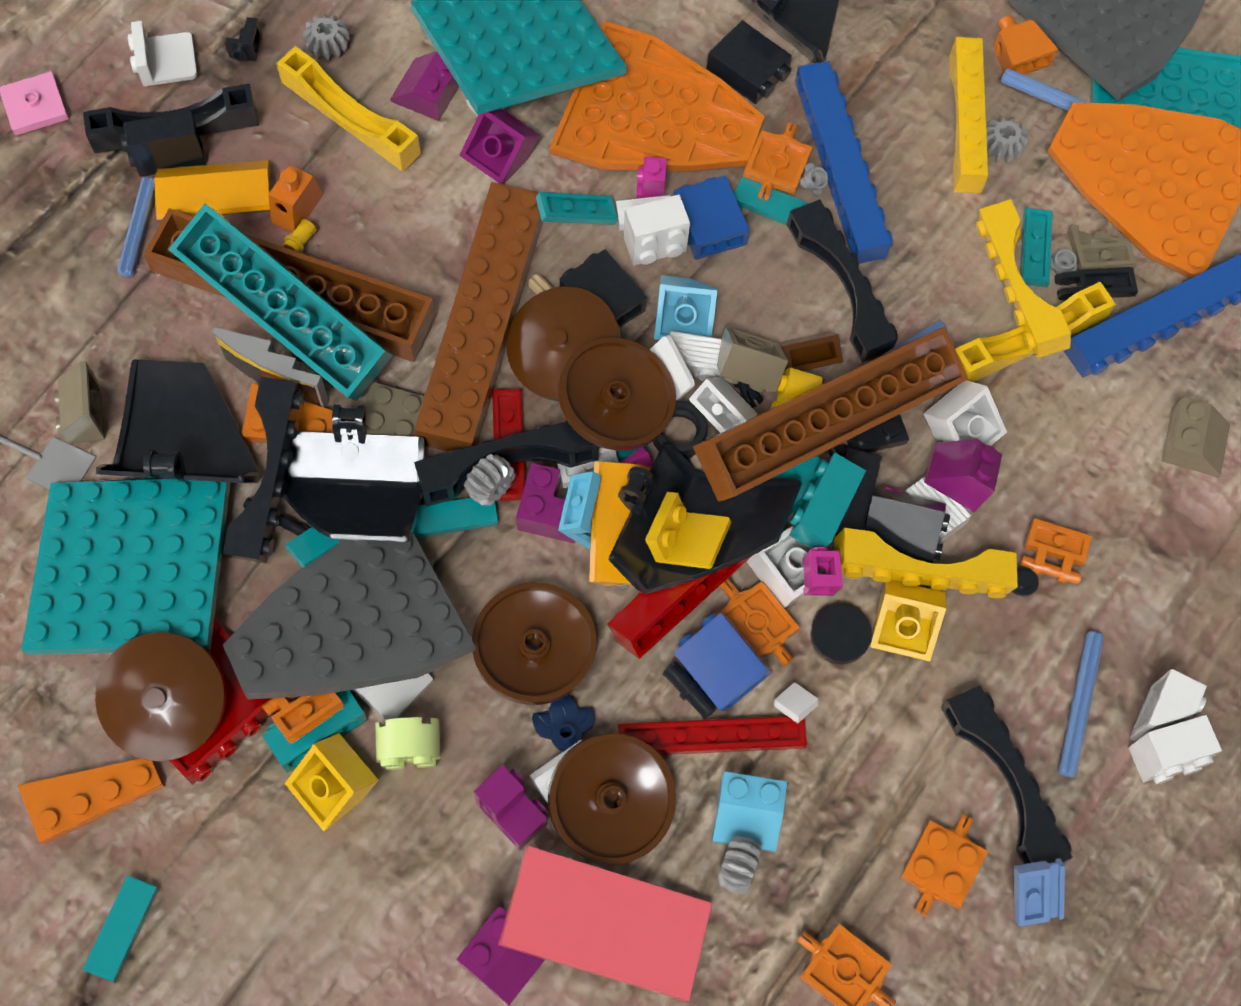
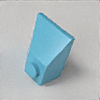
(685, 307)

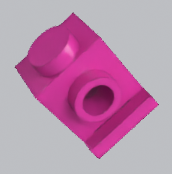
(651, 178)
(829, 564)

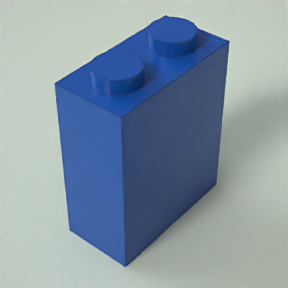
(713, 217)
(722, 661)

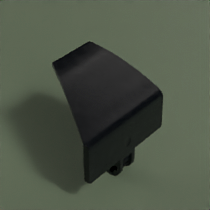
(800, 22)
(179, 428)
(355, 481)
(754, 515)

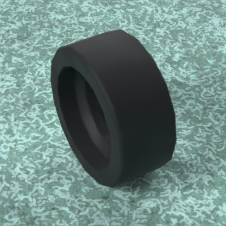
(690, 412)

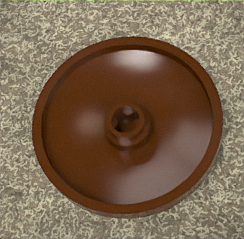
(550, 331)
(616, 394)
(534, 643)
(160, 696)
(612, 798)

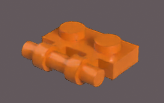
(1058, 543)
(303, 714)

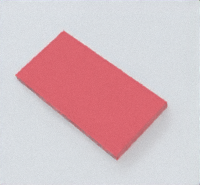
(606, 924)

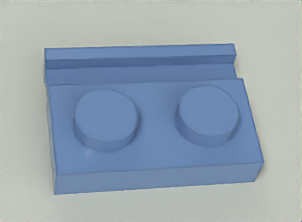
(1039, 892)

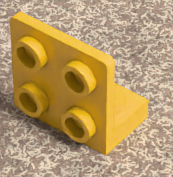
(684, 536)

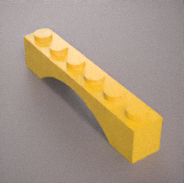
(967, 77)
(382, 135)
(1043, 324)
(996, 352)
(869, 556)

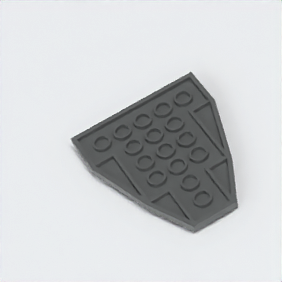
(1115, 40)
(349, 623)

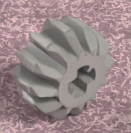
(326, 36)
(1006, 139)
(489, 479)
(740, 865)

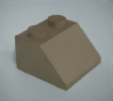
(751, 360)
(79, 405)
(1196, 437)

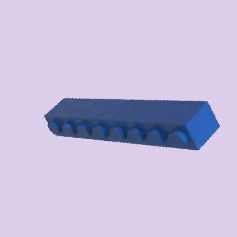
(843, 163)
(1156, 318)

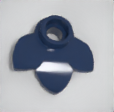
(562, 719)

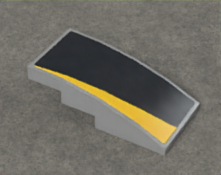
(258, 359)

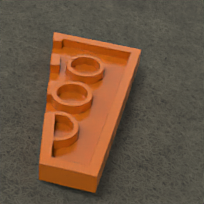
(310, 419)
(79, 798)

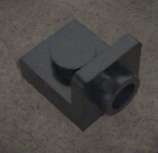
(248, 43)

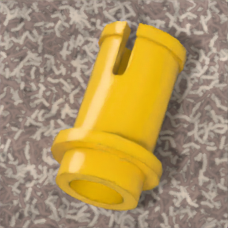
(300, 236)

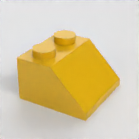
(908, 620)
(330, 781)

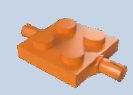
(777, 161)
(760, 619)
(944, 865)
(845, 969)

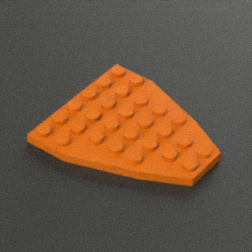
(656, 110)
(1155, 176)

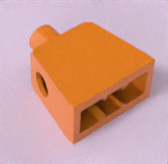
(1023, 46)
(293, 198)

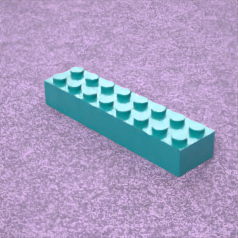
(280, 302)

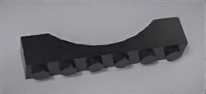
(224, 111)
(816, 233)
(444, 475)
(252, 530)
(975, 721)

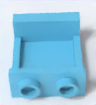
(579, 507)

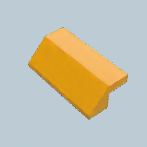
(221, 186)
(607, 522)

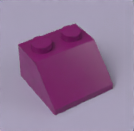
(426, 87)
(499, 144)
(964, 471)
(495, 966)

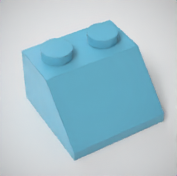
(749, 809)

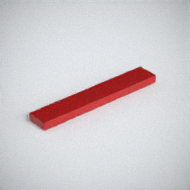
(719, 735)

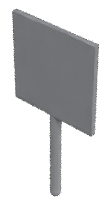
(57, 462)

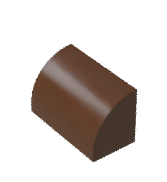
(812, 351)

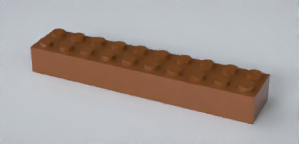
(383, 310)
(480, 320)
(829, 414)

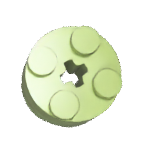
(407, 742)

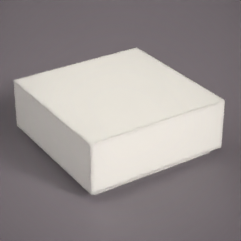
(796, 702)

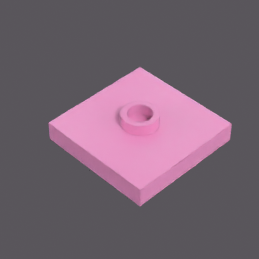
(33, 103)

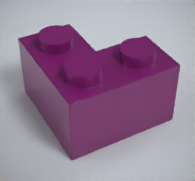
(539, 506)
(508, 807)

